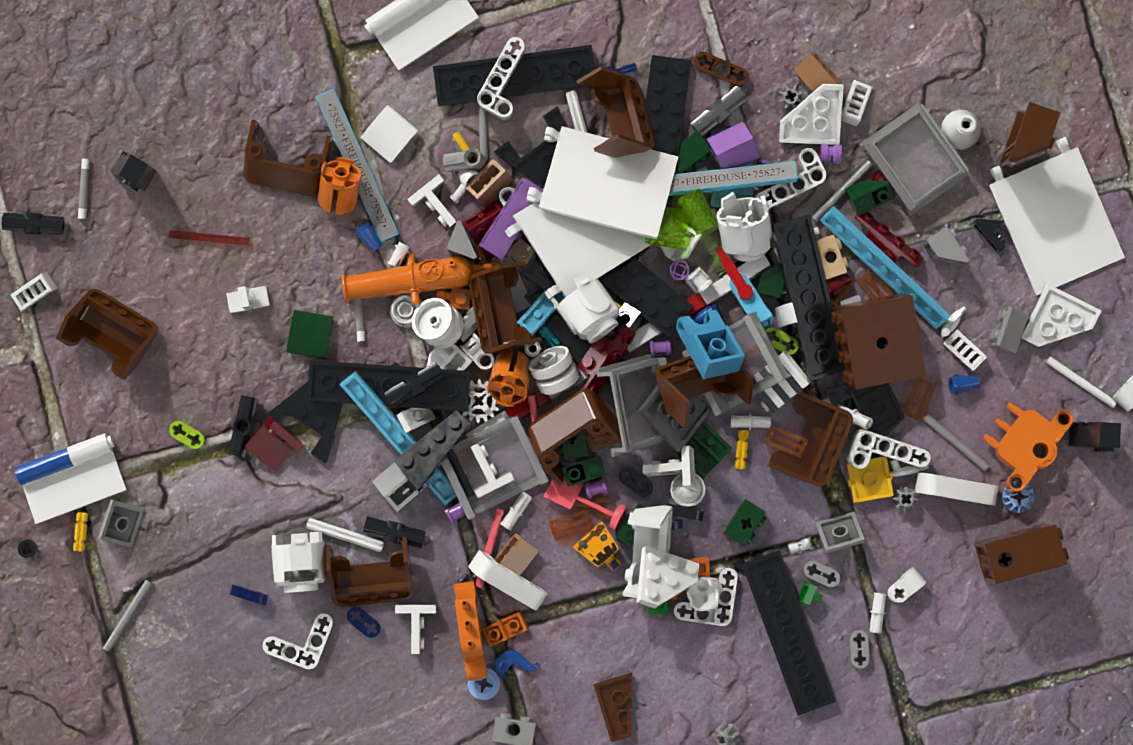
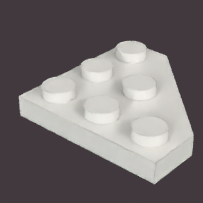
(815, 118)
(1058, 317)
(663, 576)

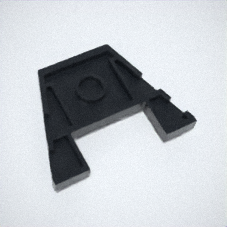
(537, 162)
(874, 402)
(317, 415)

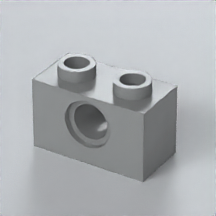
(502, 734)

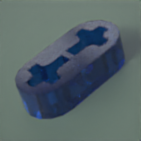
(249, 594)
(360, 625)

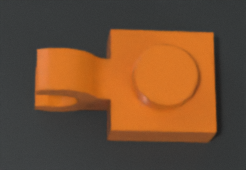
(458, 298)

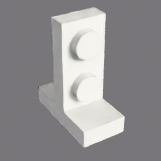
(433, 202)
(248, 299)
(674, 466)
(489, 471)
(417, 622)

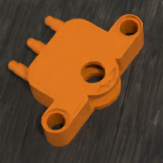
(1017, 444)
(470, 631)

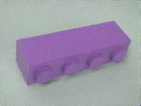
(496, 239)

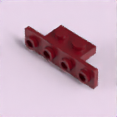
(887, 242)
(604, 353)

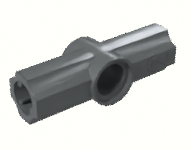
(719, 111)

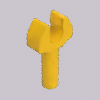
(461, 143)

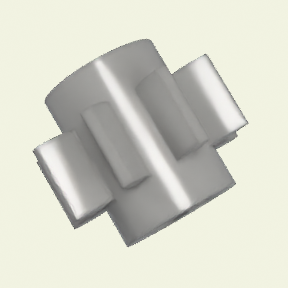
(792, 92)
(911, 499)
(727, 734)

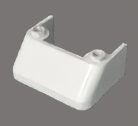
(651, 529)

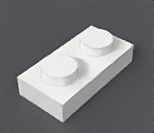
(414, 418)

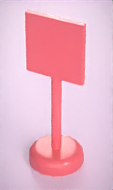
(567, 496)

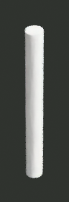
(1081, 382)

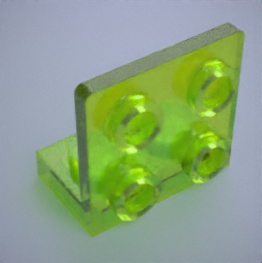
(698, 212)
(672, 230)

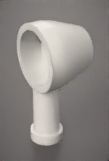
(465, 177)

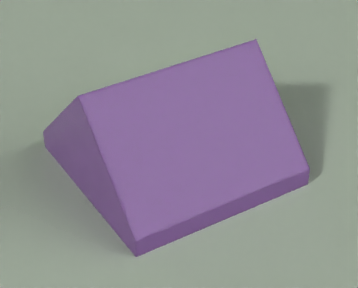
(734, 147)

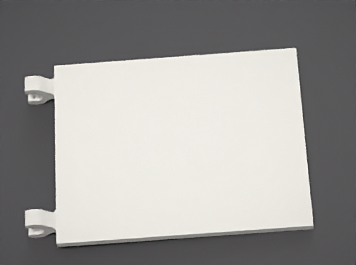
(605, 190)
(1056, 219)
(574, 246)

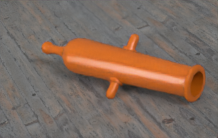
(412, 278)

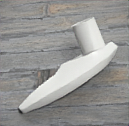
(952, 322)
(897, 471)

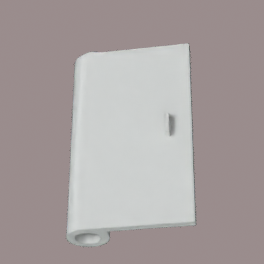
(417, 26)

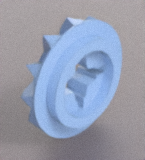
(1012, 504)
(488, 692)

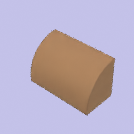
(815, 72)
(489, 183)
(516, 554)

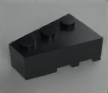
(134, 171)
(1098, 435)

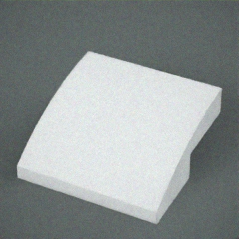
(389, 133)

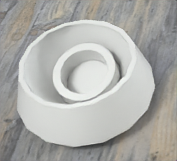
(403, 310)
(684, 496)

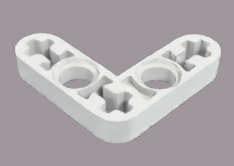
(712, 613)
(308, 649)

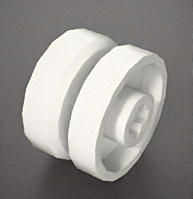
(437, 323)
(554, 370)

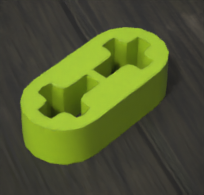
(783, 337)
(184, 438)

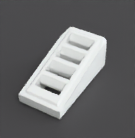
(852, 115)
(48, 283)
(971, 366)

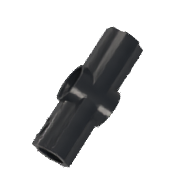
(33, 223)
(414, 384)
(245, 412)
(393, 531)

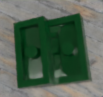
(309, 334)
(708, 449)

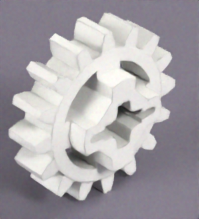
(488, 411)

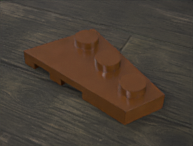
(615, 703)

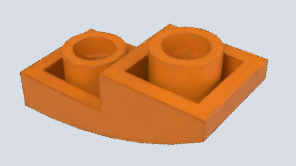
(505, 628)

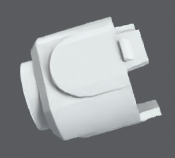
(744, 227)
(588, 310)
(299, 564)

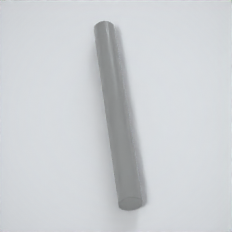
(483, 131)
(841, 192)
(956, 442)
(127, 615)

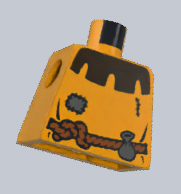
(599, 547)

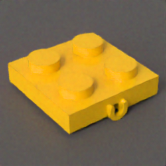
(871, 481)

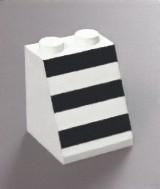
(783, 391)

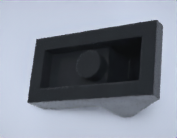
(986, 229)

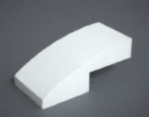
(785, 315)

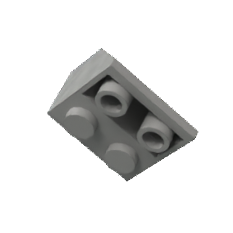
(945, 247)
(1009, 329)
(396, 487)

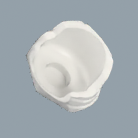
(704, 593)

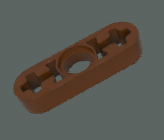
(732, 80)

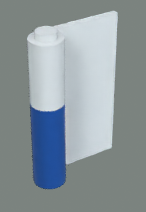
(71, 478)

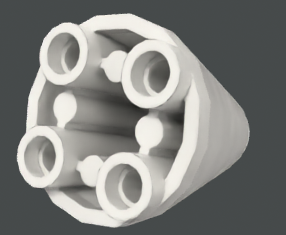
(956, 134)

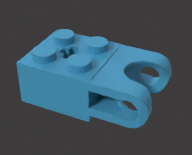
(710, 345)

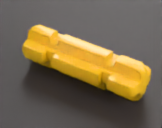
(741, 449)
(80, 532)

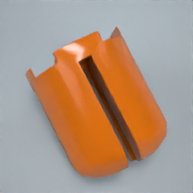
(346, 186)
(503, 377)

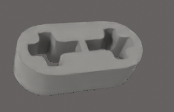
(819, 578)
(854, 649)

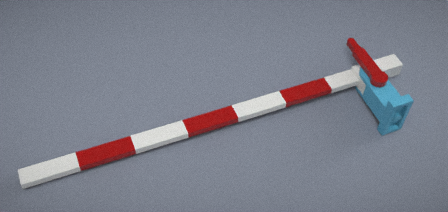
(735, 280)

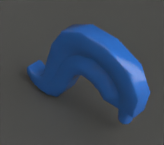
(511, 657)

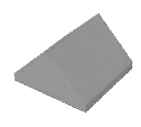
(460, 243)
(121, 523)
(840, 532)

